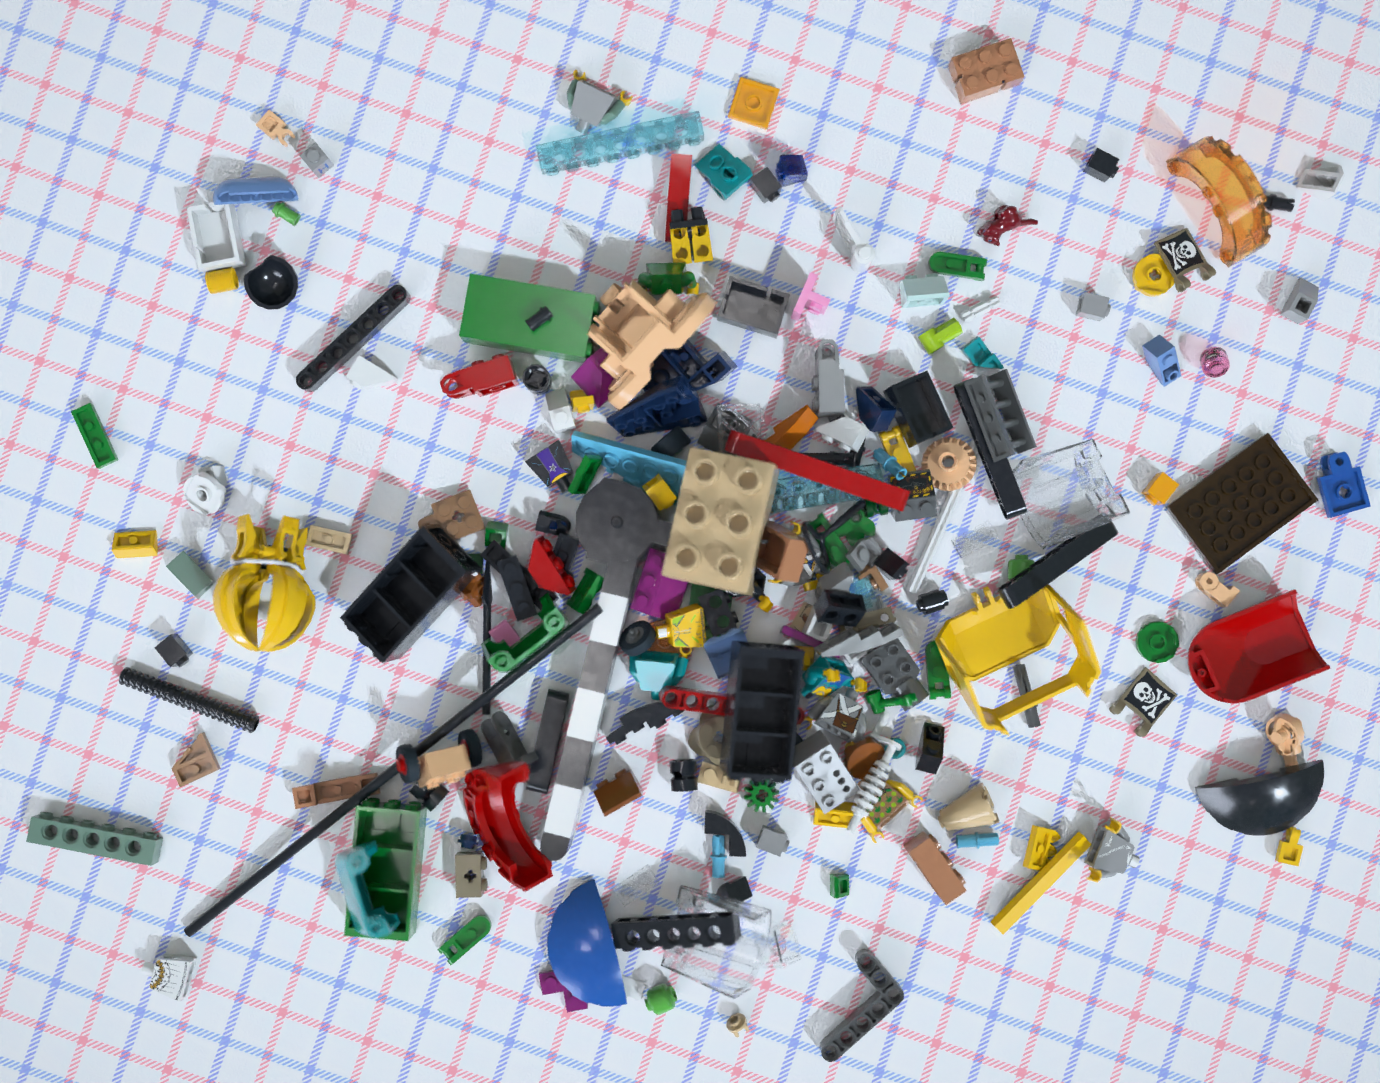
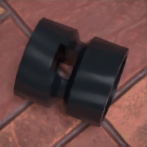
(537, 379)
(683, 775)
(430, 797)

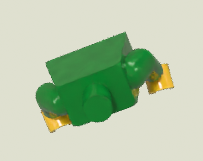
(665, 276)

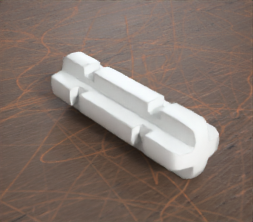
(980, 309)

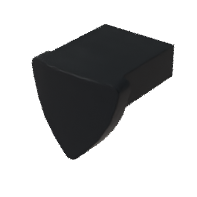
(736, 889)

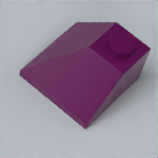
(593, 378)

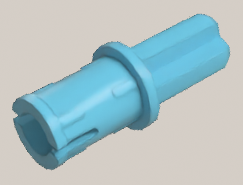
(889, 463)
(977, 840)
(718, 856)

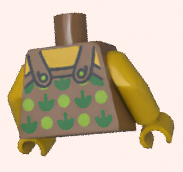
(892, 801)

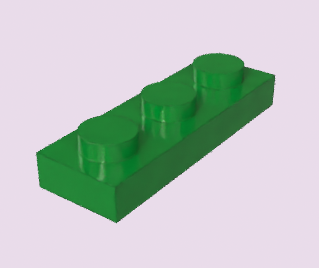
(94, 435)

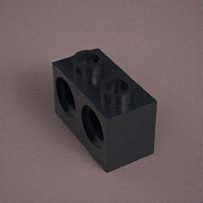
(840, 608)
(713, 613)

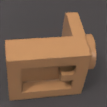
(876, 579)

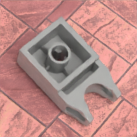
(828, 382)

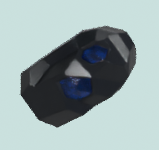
(552, 523)

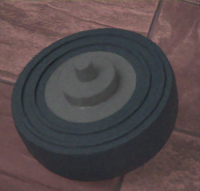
(637, 638)

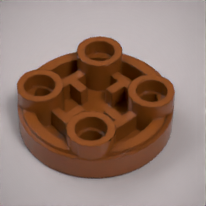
(861, 757)

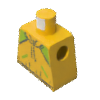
(684, 627)

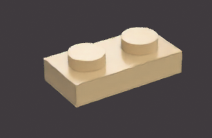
(329, 539)

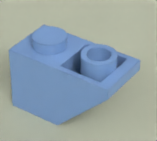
(1162, 359)

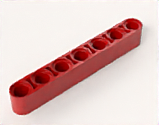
(701, 700)

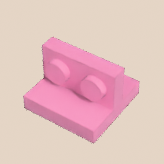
(813, 301)

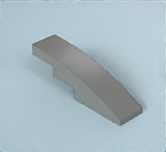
(853, 642)

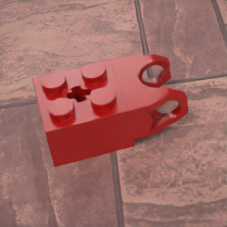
(482, 378)

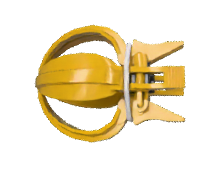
(240, 587)

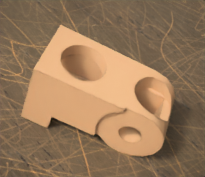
(1215, 590)

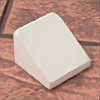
(217, 472)

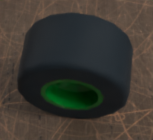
(672, 442)

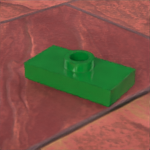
(585, 474)

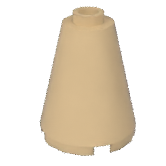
(969, 810)

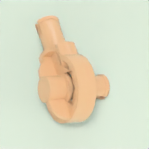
(1280, 736)

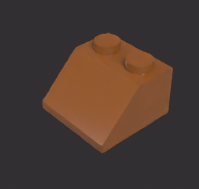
(618, 791)

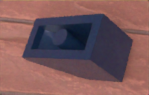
(874, 409)

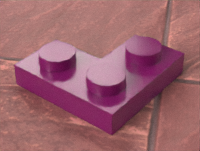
(550, 985)

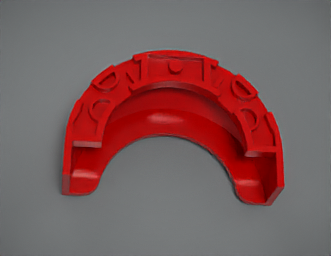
(494, 816)

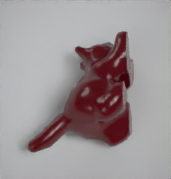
(1005, 220)

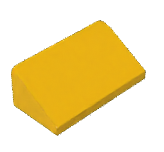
(135, 544)
(837, 817)

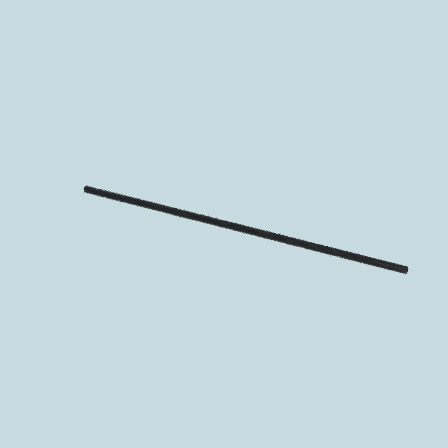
(392, 771)

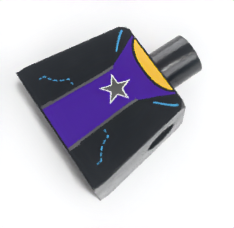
(552, 466)

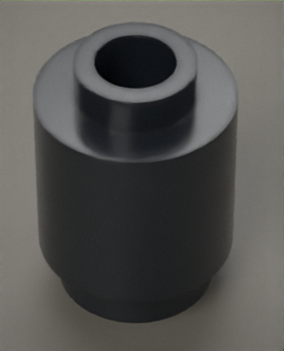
(932, 601)

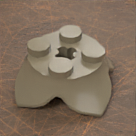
(702, 739)

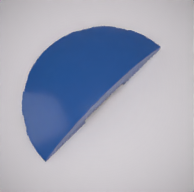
(584, 950)

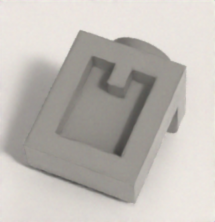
(863, 552)

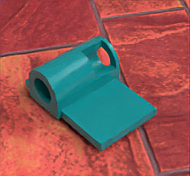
(724, 171)

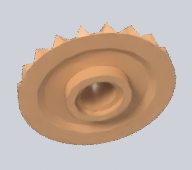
(959, 473)

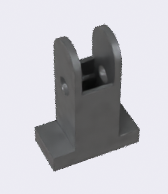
(506, 745)

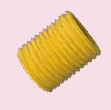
(221, 280)

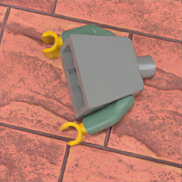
(593, 104)

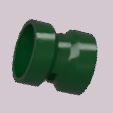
(872, 507)

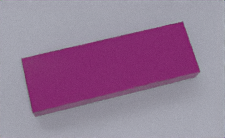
(801, 637)

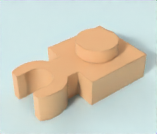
(274, 127)

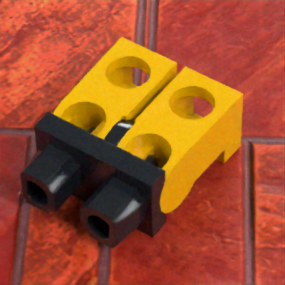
(687, 231)

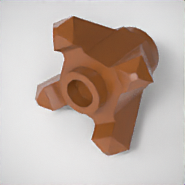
(474, 591)

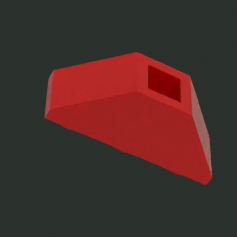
(548, 569)

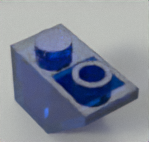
(791, 169)

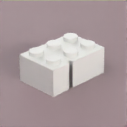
(217, 236)

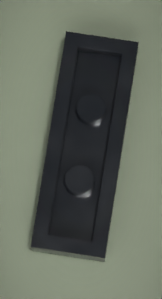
(516, 587)

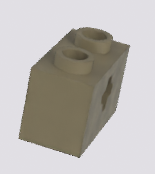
(465, 885)

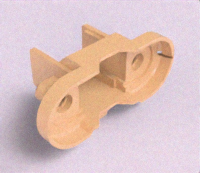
(636, 331)

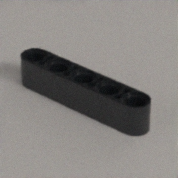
(548, 741)

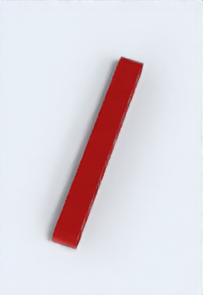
(817, 470)

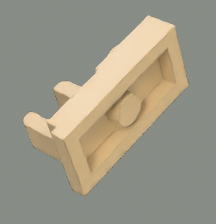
(713, 776)

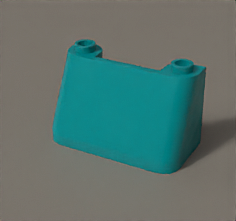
(365, 919)

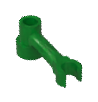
(878, 703)

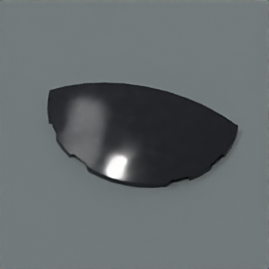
(1264, 802)

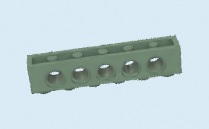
(41, 833)

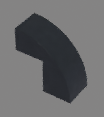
(720, 824)

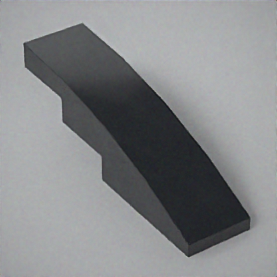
(496, 552)

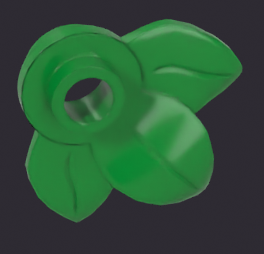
(857, 529)

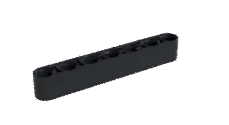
(342, 340)
(999, 472)
(1054, 564)

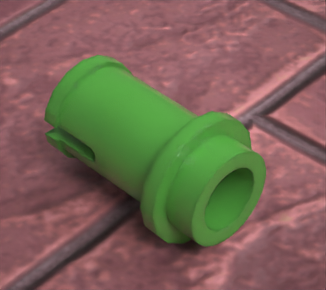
(286, 213)

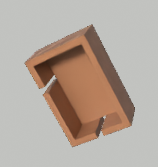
(985, 70)
(783, 554)
(936, 867)

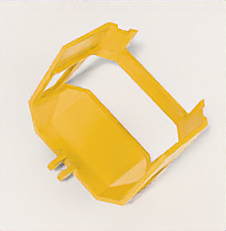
(998, 636)

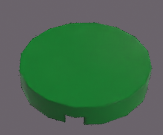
(1157, 642)

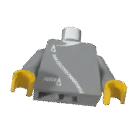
(1110, 852)

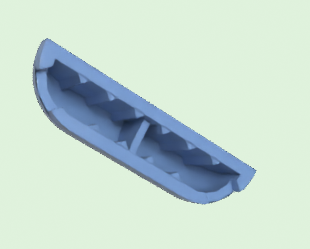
(254, 191)

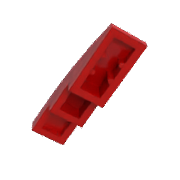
(678, 187)

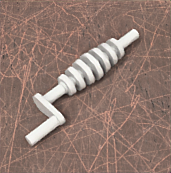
(878, 774)

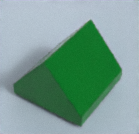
(839, 885)

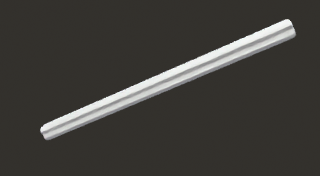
(935, 535)

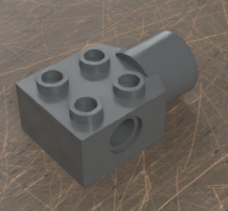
(894, 671)

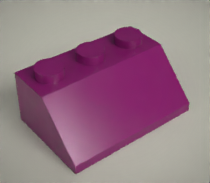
(656, 593)

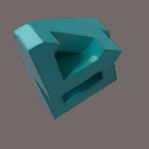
(980, 355)

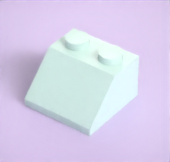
(923, 291)

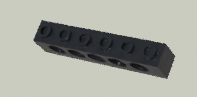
(626, 940)

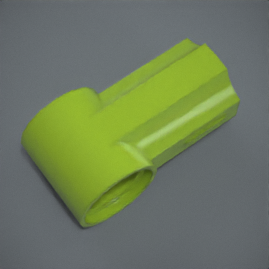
(936, 337)

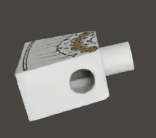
(171, 975)

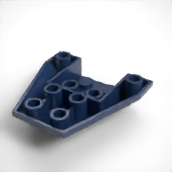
(660, 409)

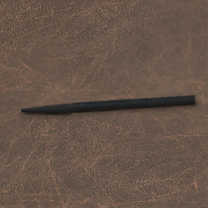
(487, 600)

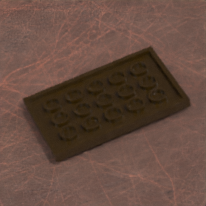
(1241, 503)

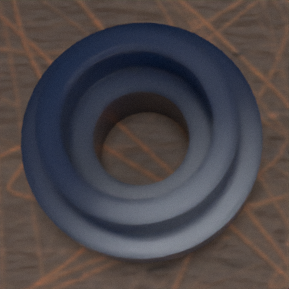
(468, 841)

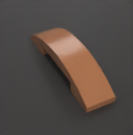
(331, 790)

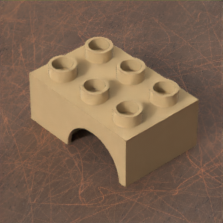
(720, 520)

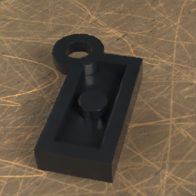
(566, 550)

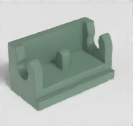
(190, 574)

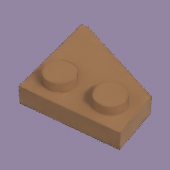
(196, 762)

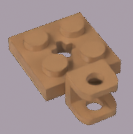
(445, 510)

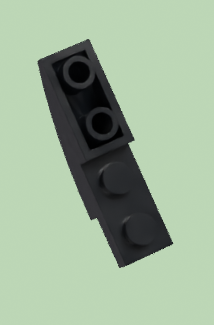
(654, 714)

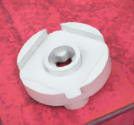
(214, 490)

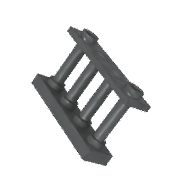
(990, 419)

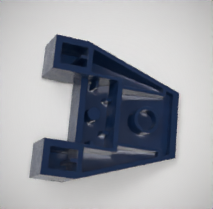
(691, 365)

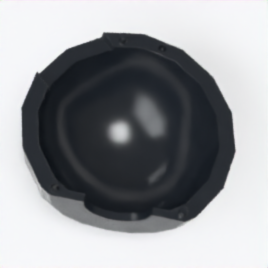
(272, 283)

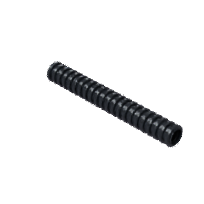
(188, 699)

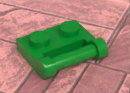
(585, 591)

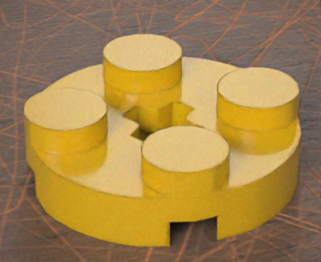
(1144, 283)

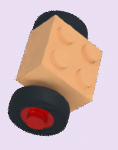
(440, 765)

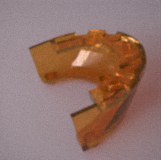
(1233, 193)

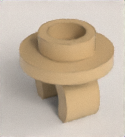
(737, 1023)

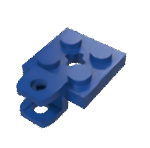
(1337, 474)

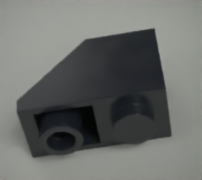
(891, 565)
(930, 748)

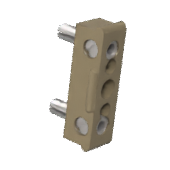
(876, 618)

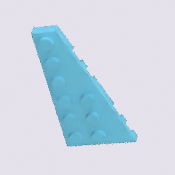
(631, 462)

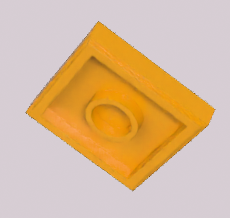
(753, 103)

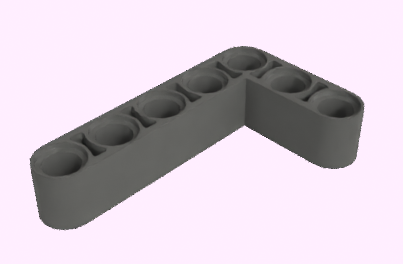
(864, 1010)

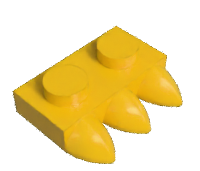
(1040, 847)

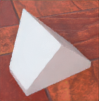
(1321, 182)

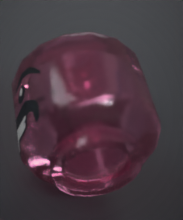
(1214, 362)

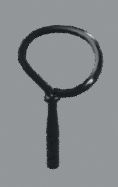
(806, 526)

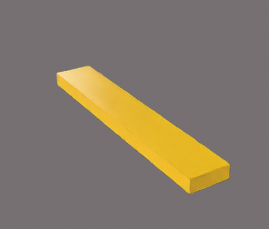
(1041, 883)

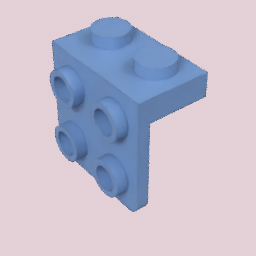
(719, 650)

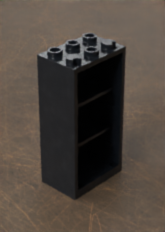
(410, 593)
(761, 711)

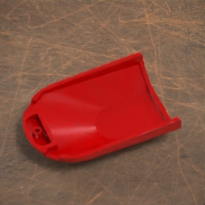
(1254, 651)

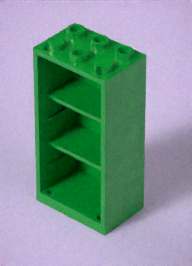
(498, 310)
(397, 865)

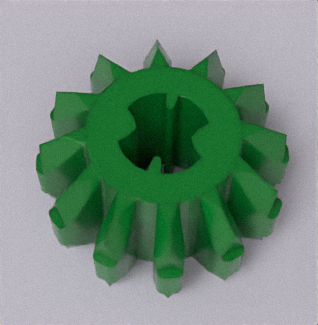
(767, 798)

